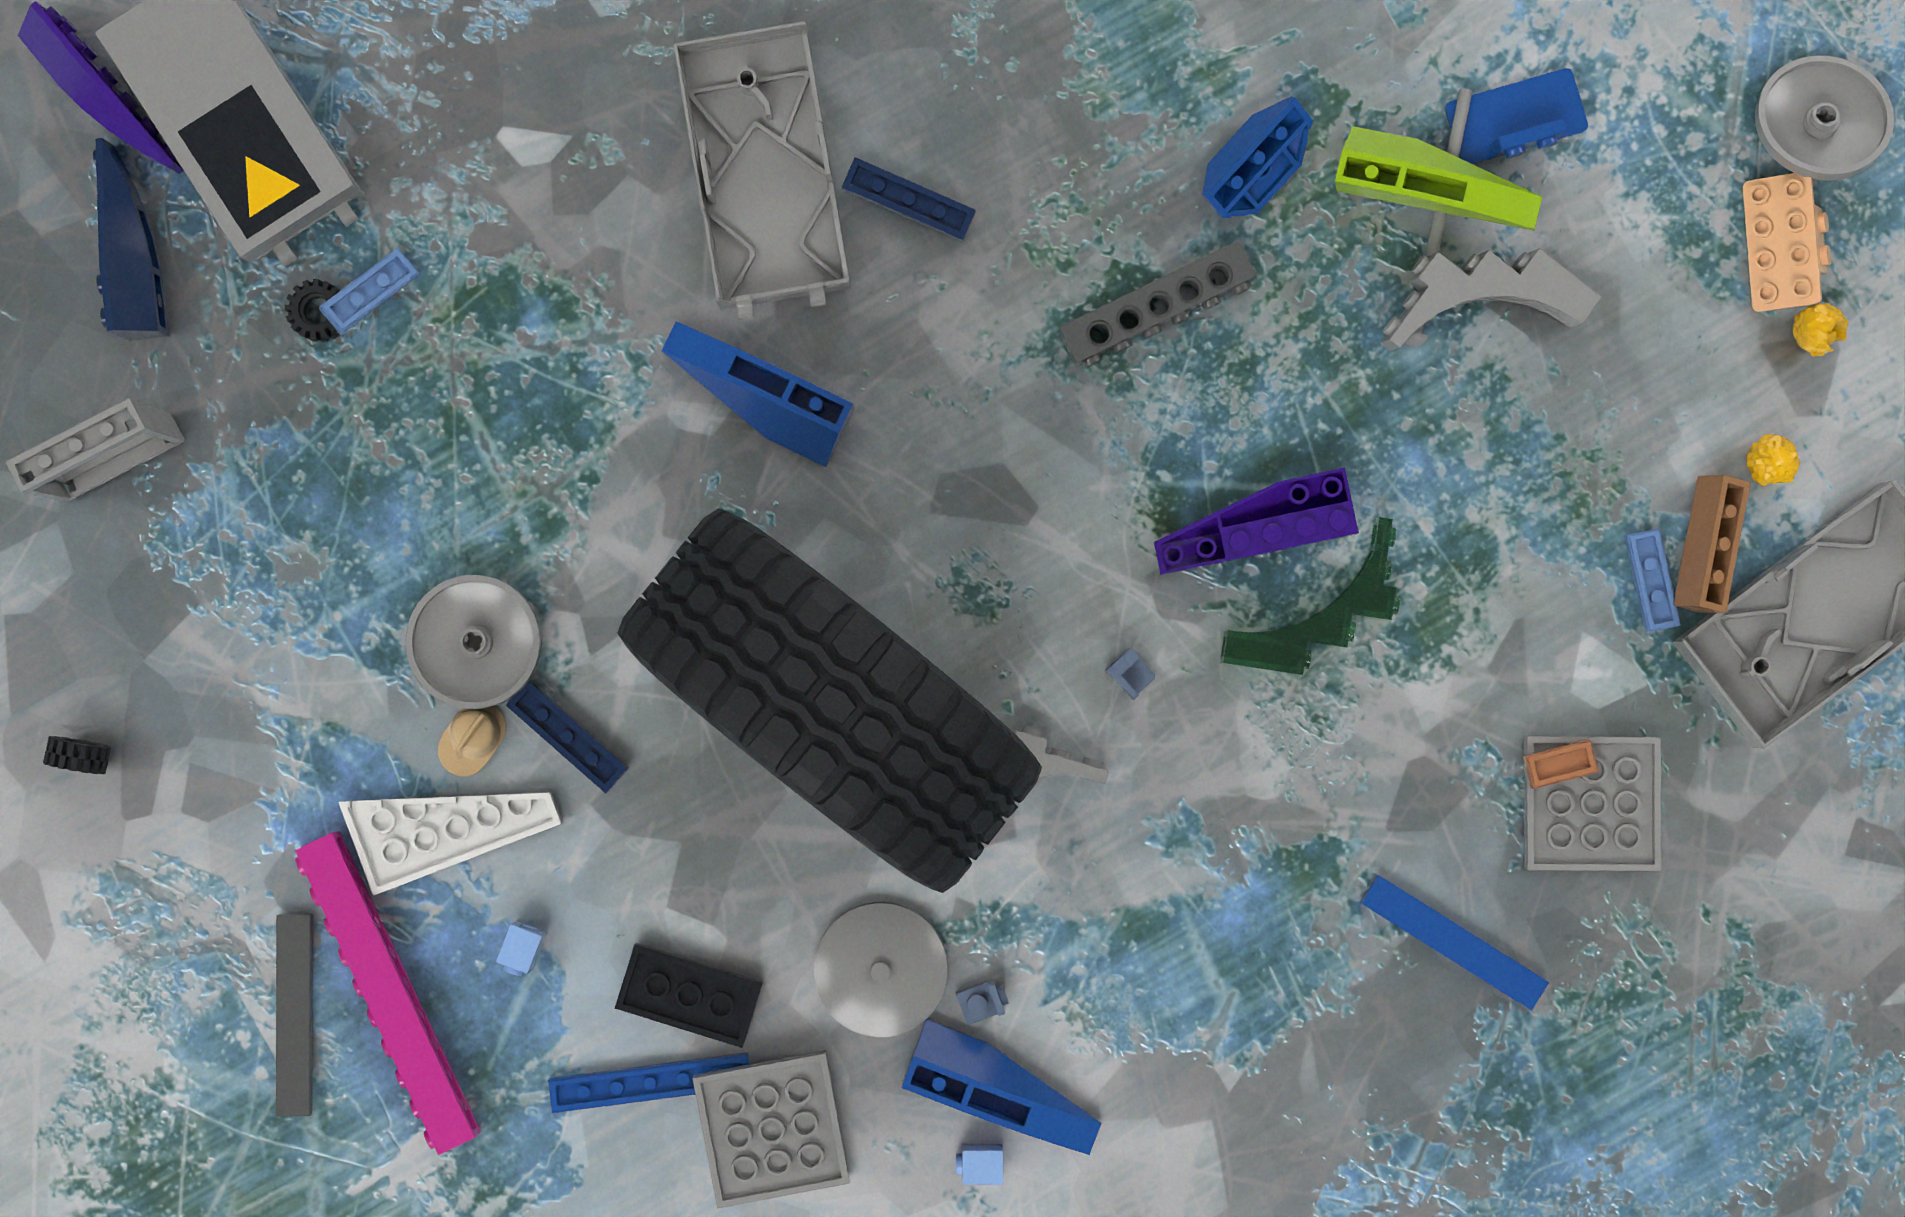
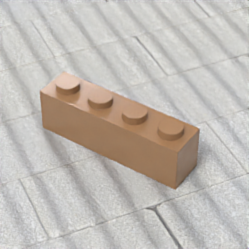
(1712, 544)

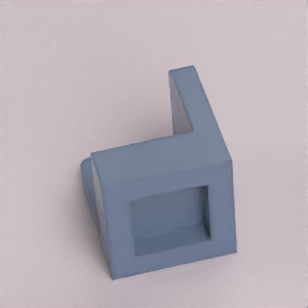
(1130, 673)

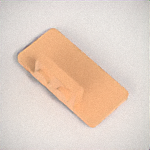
(1785, 242)

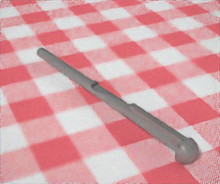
(1439, 218)

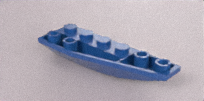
(763, 395)
(995, 1088)

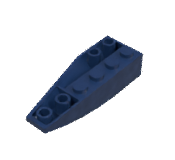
(127, 254)

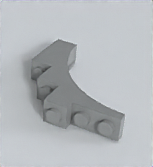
(1534, 282)

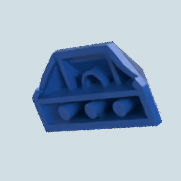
(1257, 159)

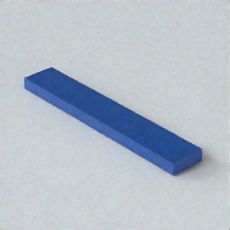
(1454, 942)
(634, 1083)

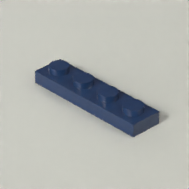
(908, 199)
(567, 737)

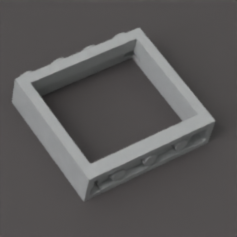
(95, 451)

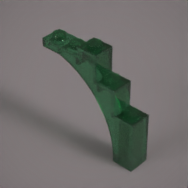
(1365, 597)

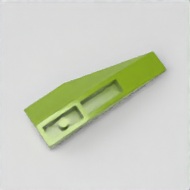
(1428, 178)

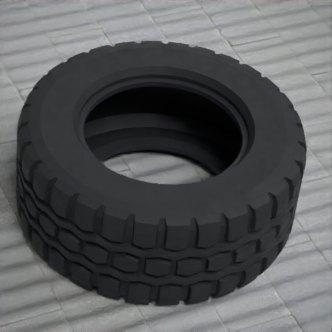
(829, 700)

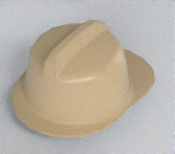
(471, 740)

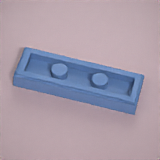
(369, 291)
(1652, 580)

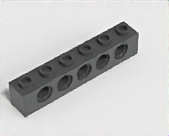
(1229, 260)

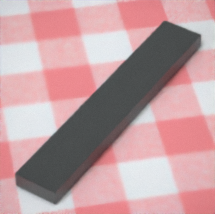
(294, 1014)

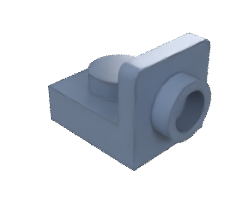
(982, 1001)

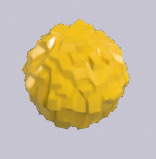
(1818, 327)
(1772, 460)

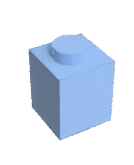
(521, 948)
(980, 1164)

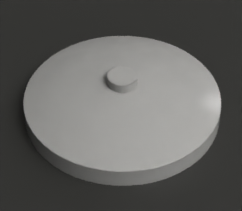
(1824, 118)
(473, 641)
(880, 969)

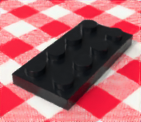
(688, 995)

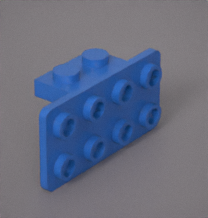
(1521, 117)

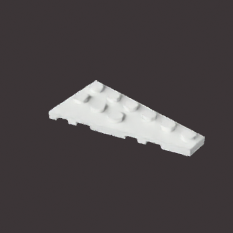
(424, 835)

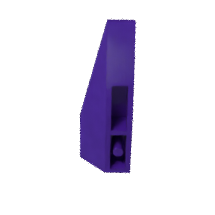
(92, 88)
(1268, 521)

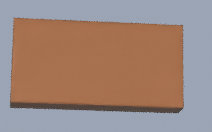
(1560, 763)

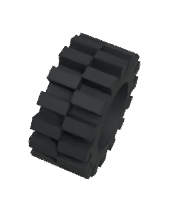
(297, 310)
(77, 755)

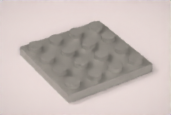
(1598, 818)
(771, 1129)

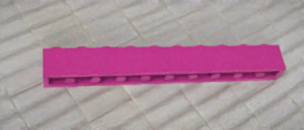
(388, 992)

